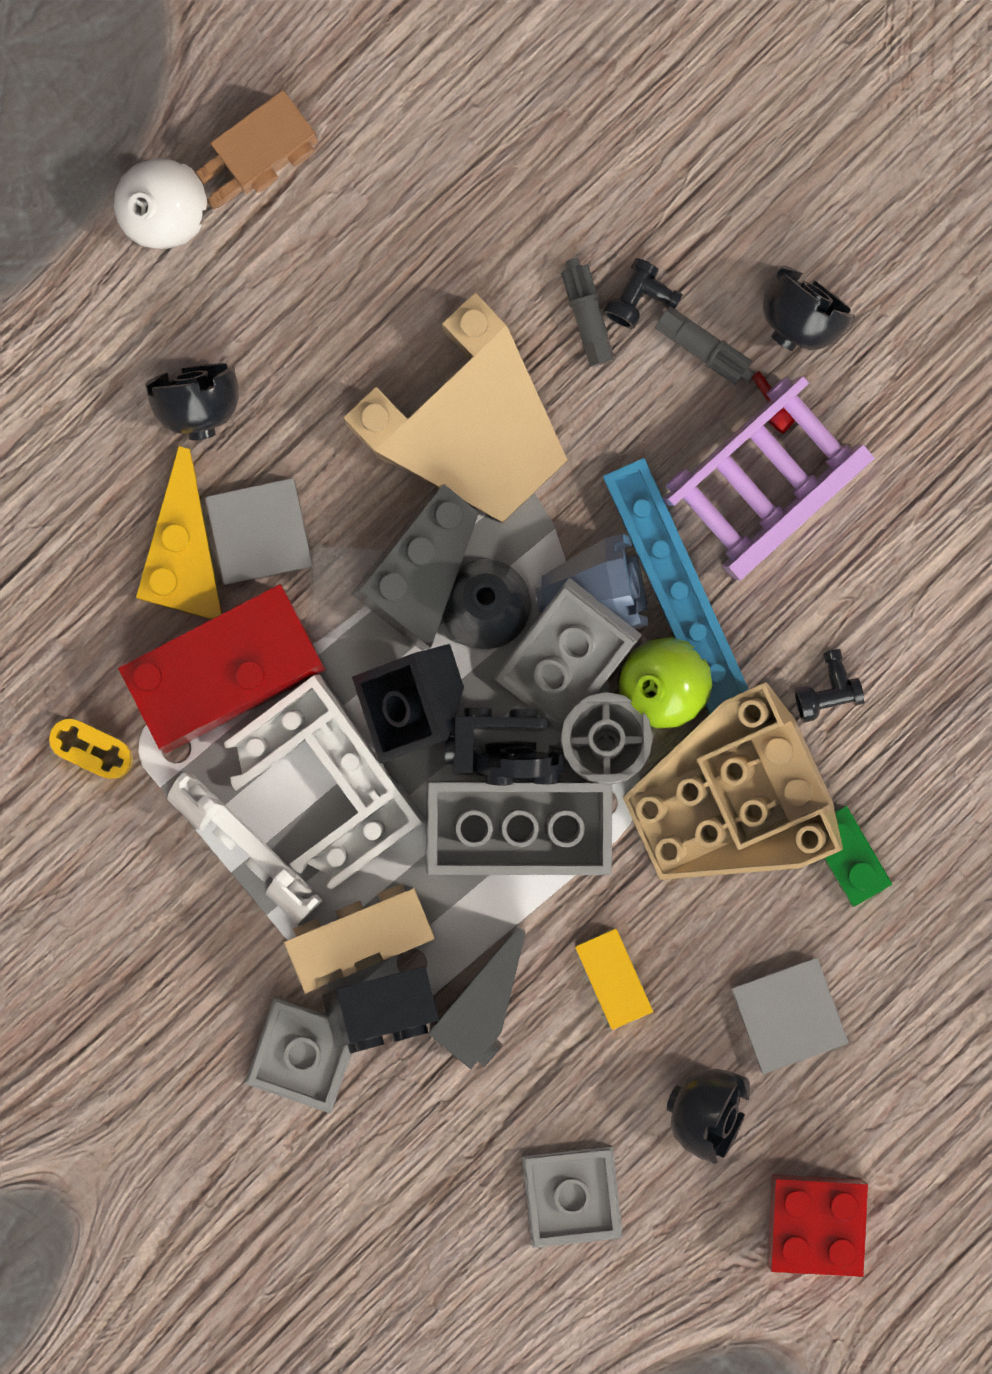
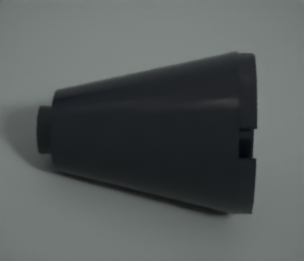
(489, 624)

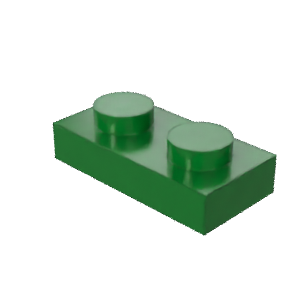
(856, 865)

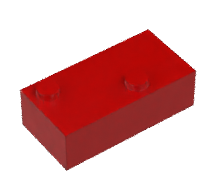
(222, 669)

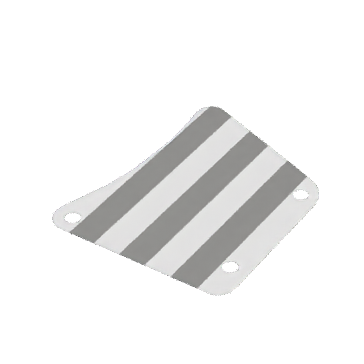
(301, 803)

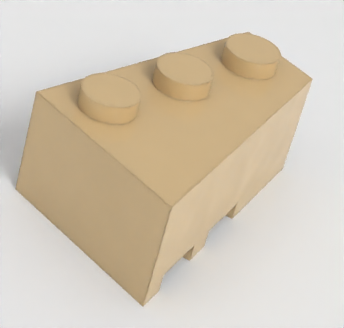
(358, 937)

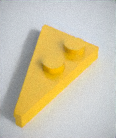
(179, 558)

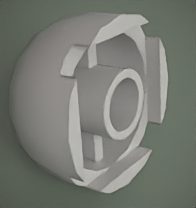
(606, 717)

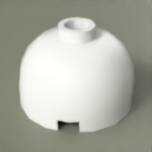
(159, 203)

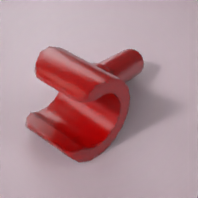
(782, 419)

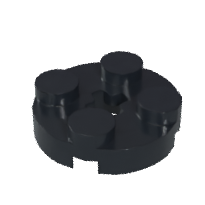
(518, 760)

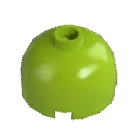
(666, 681)

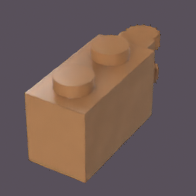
(259, 149)

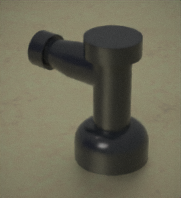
(624, 310)
(842, 691)

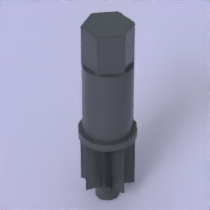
(587, 312)
(705, 346)

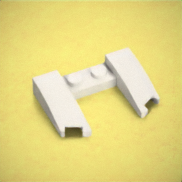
(319, 718)
(203, 807)

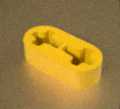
(86, 758)

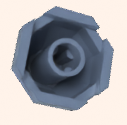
(606, 575)

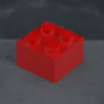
(817, 1225)

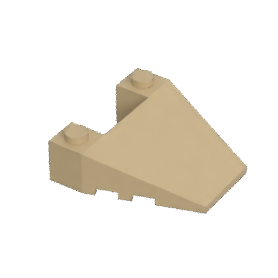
(479, 431)

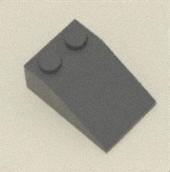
(478, 1013)

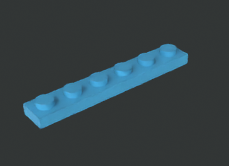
(673, 576)

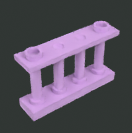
(810, 492)

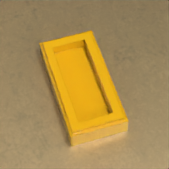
(614, 979)

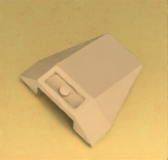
(736, 796)

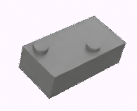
(518, 828)

